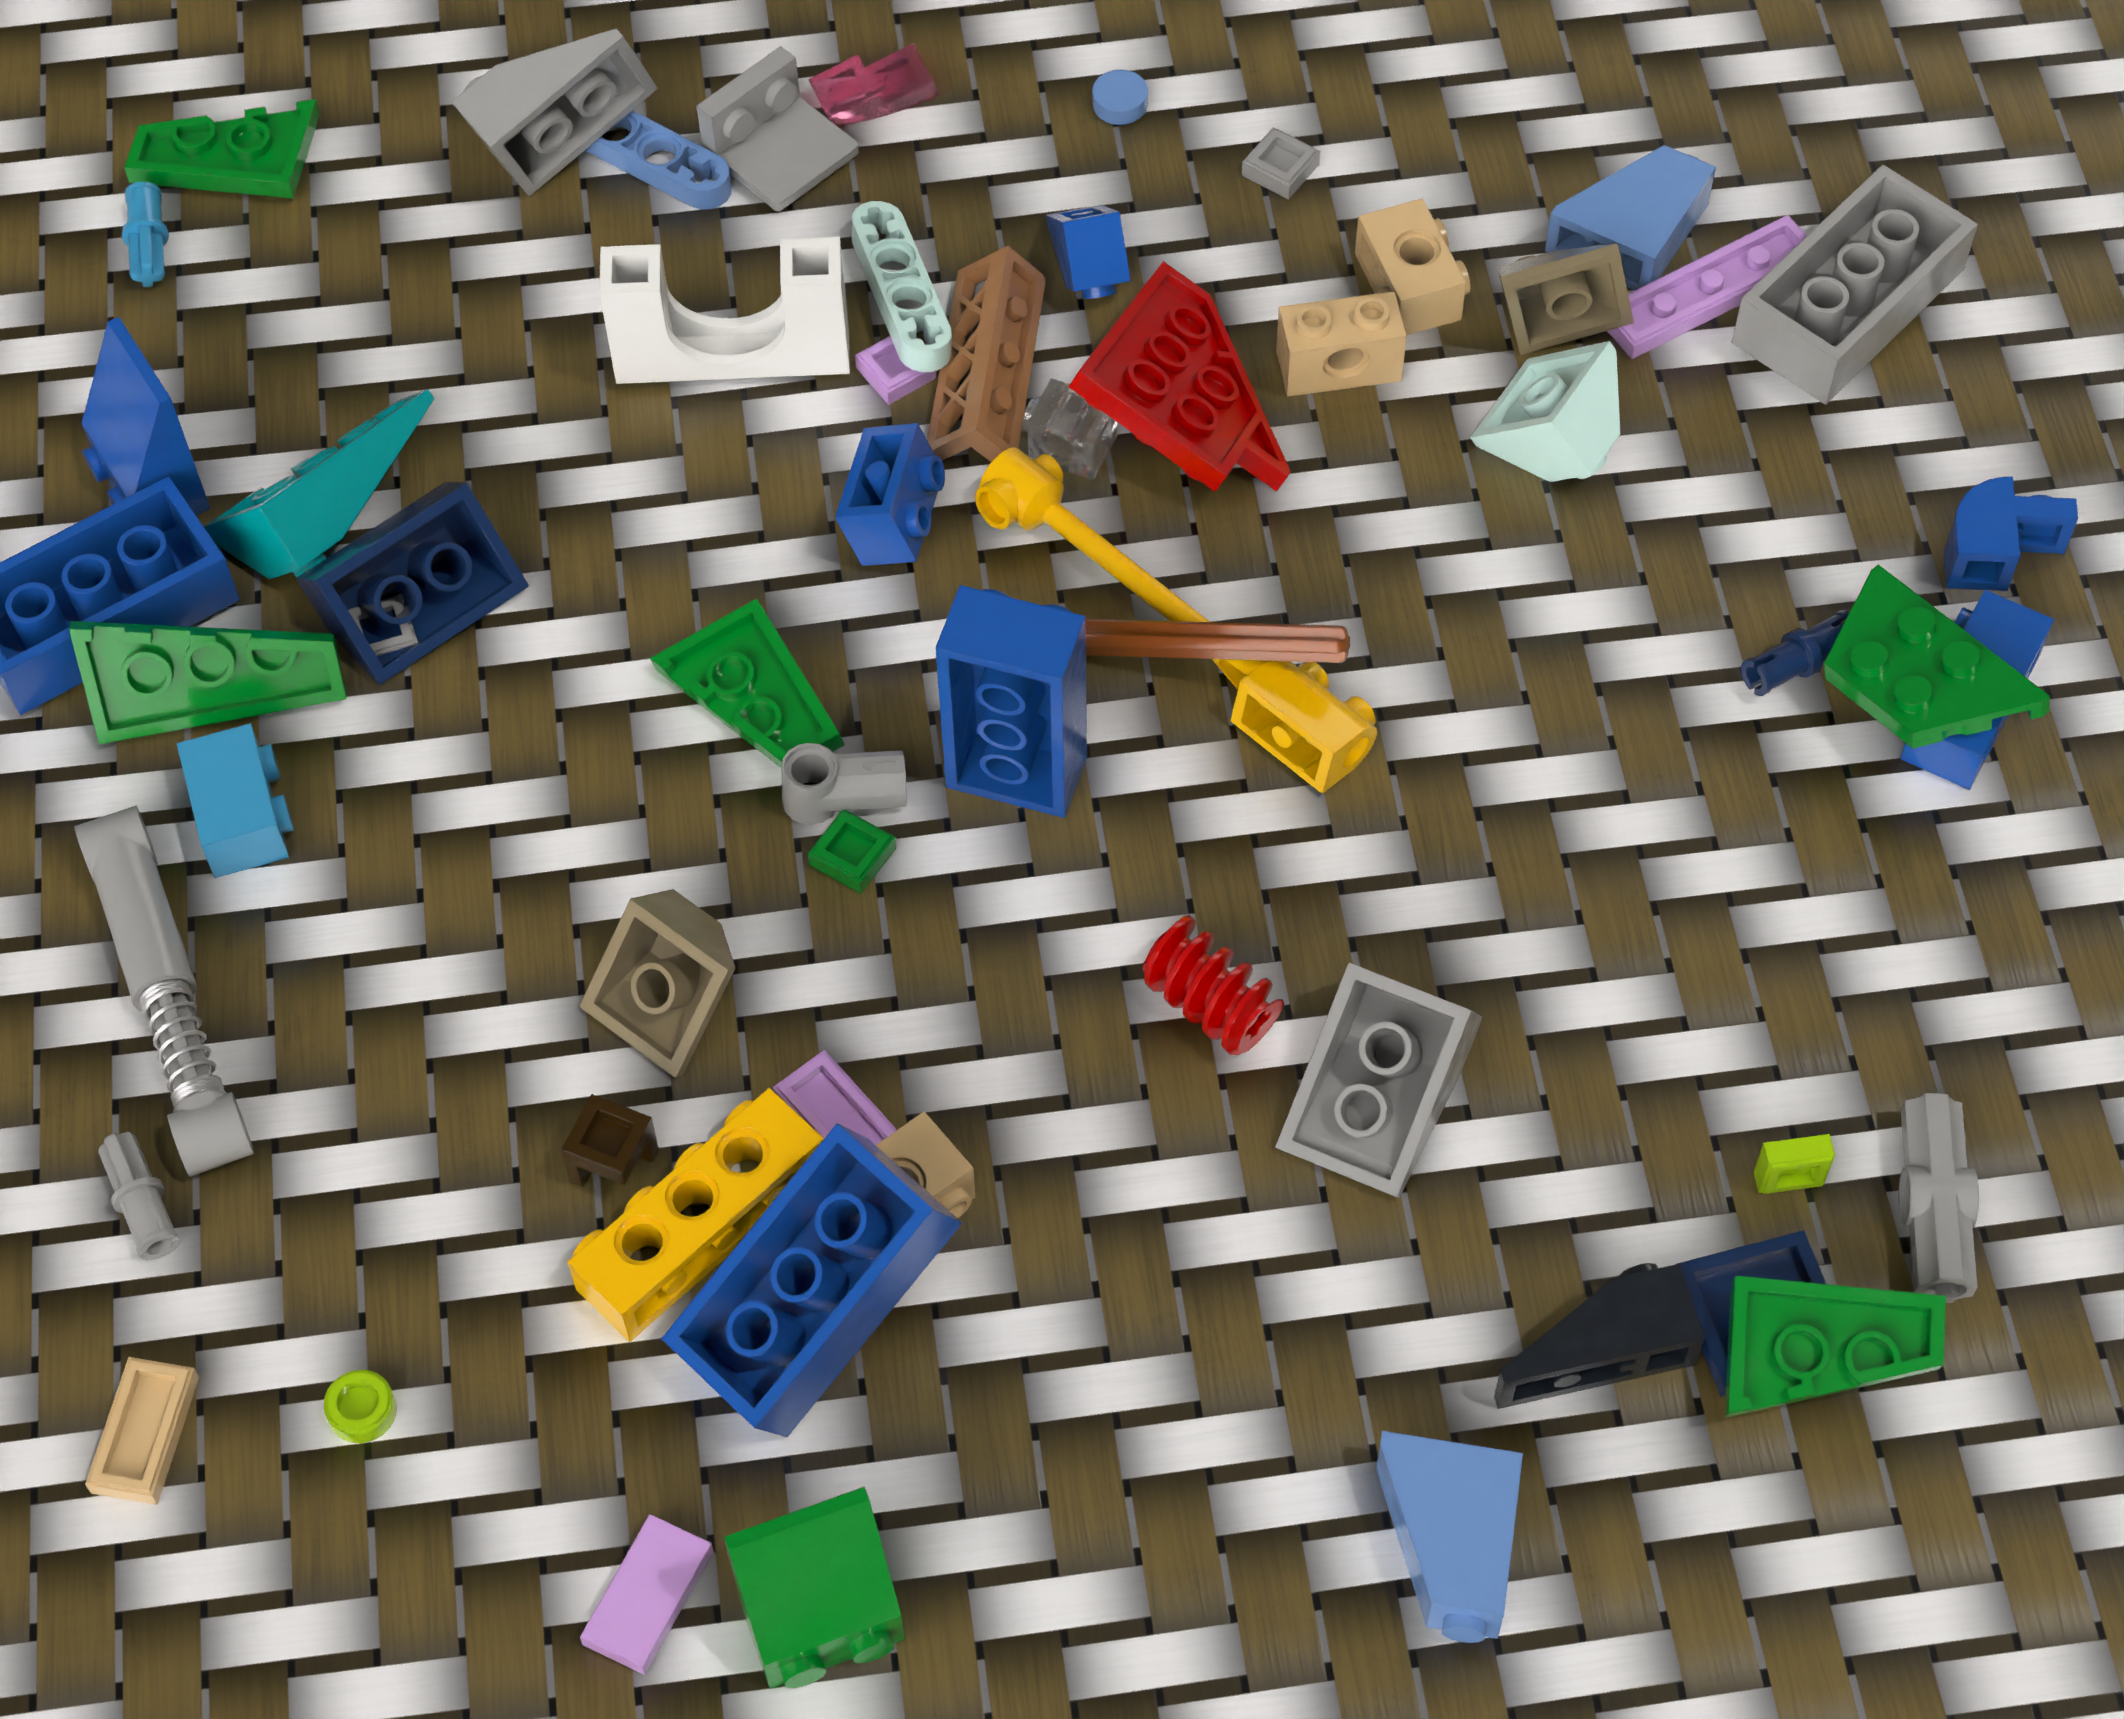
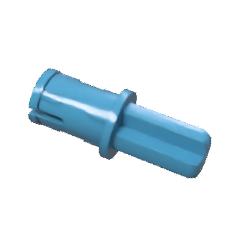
(145, 233)

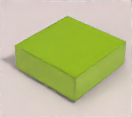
(1794, 1164)

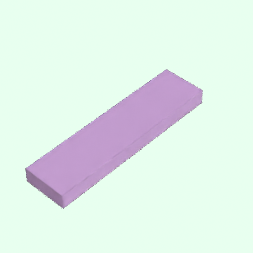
(1704, 287)

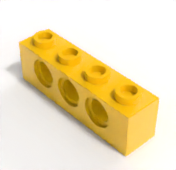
(638, 1292)

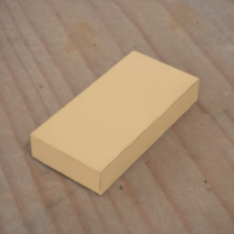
(142, 1431)

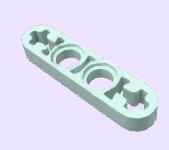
(906, 284)

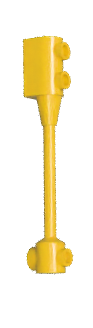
(1275, 702)

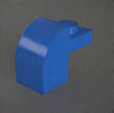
(1996, 527)

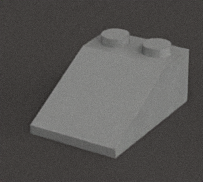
(554, 104)
(1378, 1079)

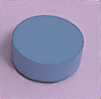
(1120, 97)

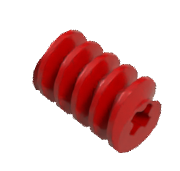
(1208, 989)

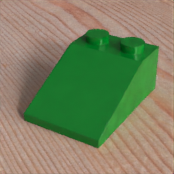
(816, 1589)

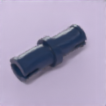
(1798, 654)

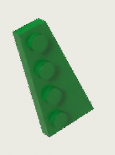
(187, 677)

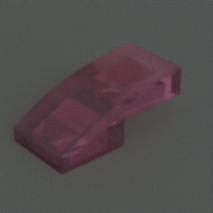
(864, 93)

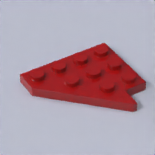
(1181, 385)

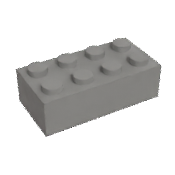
(1853, 284)

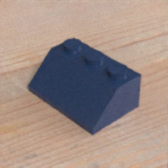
(432, 553)

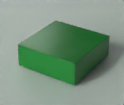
(852, 851)

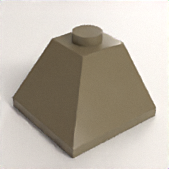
(1565, 295)
(661, 978)

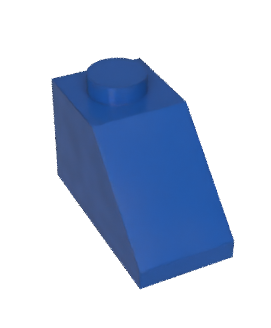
(1090, 249)

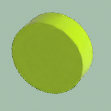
(360, 1406)

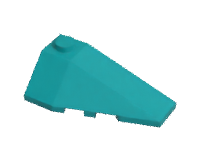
(302, 517)

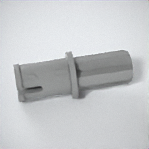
(138, 1196)

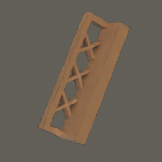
(997, 353)

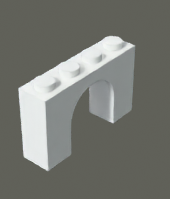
(665, 342)

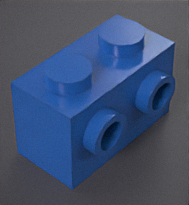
(890, 494)

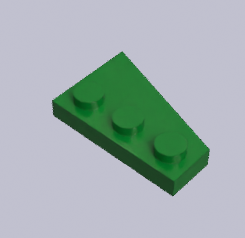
(234, 156)
(750, 683)
(1824, 1339)

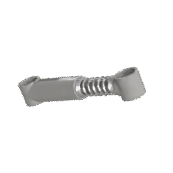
(162, 985)

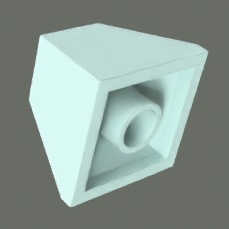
(1557, 414)

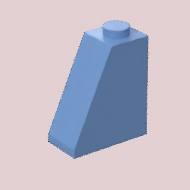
(1641, 208)
(1454, 1527)

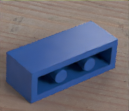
(2017, 638)

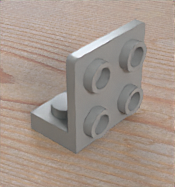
(771, 134)

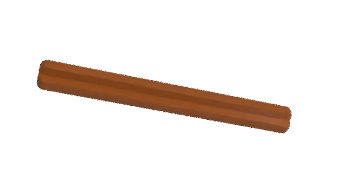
(1217, 640)

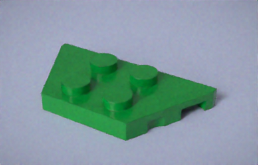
(1922, 669)

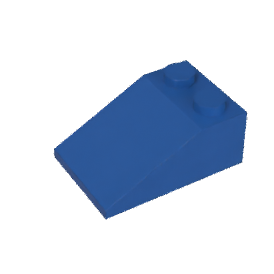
(135, 425)

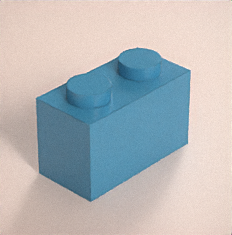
(234, 801)

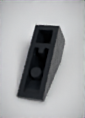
(1619, 1334)

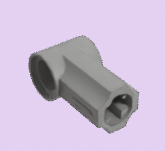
(842, 782)

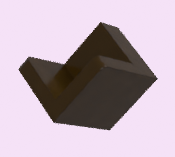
(608, 1142)

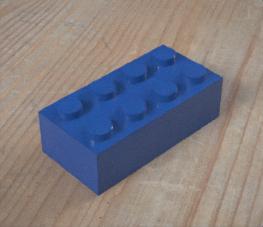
(123, 565)
(1013, 699)
(811, 1281)

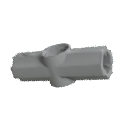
(1938, 1197)

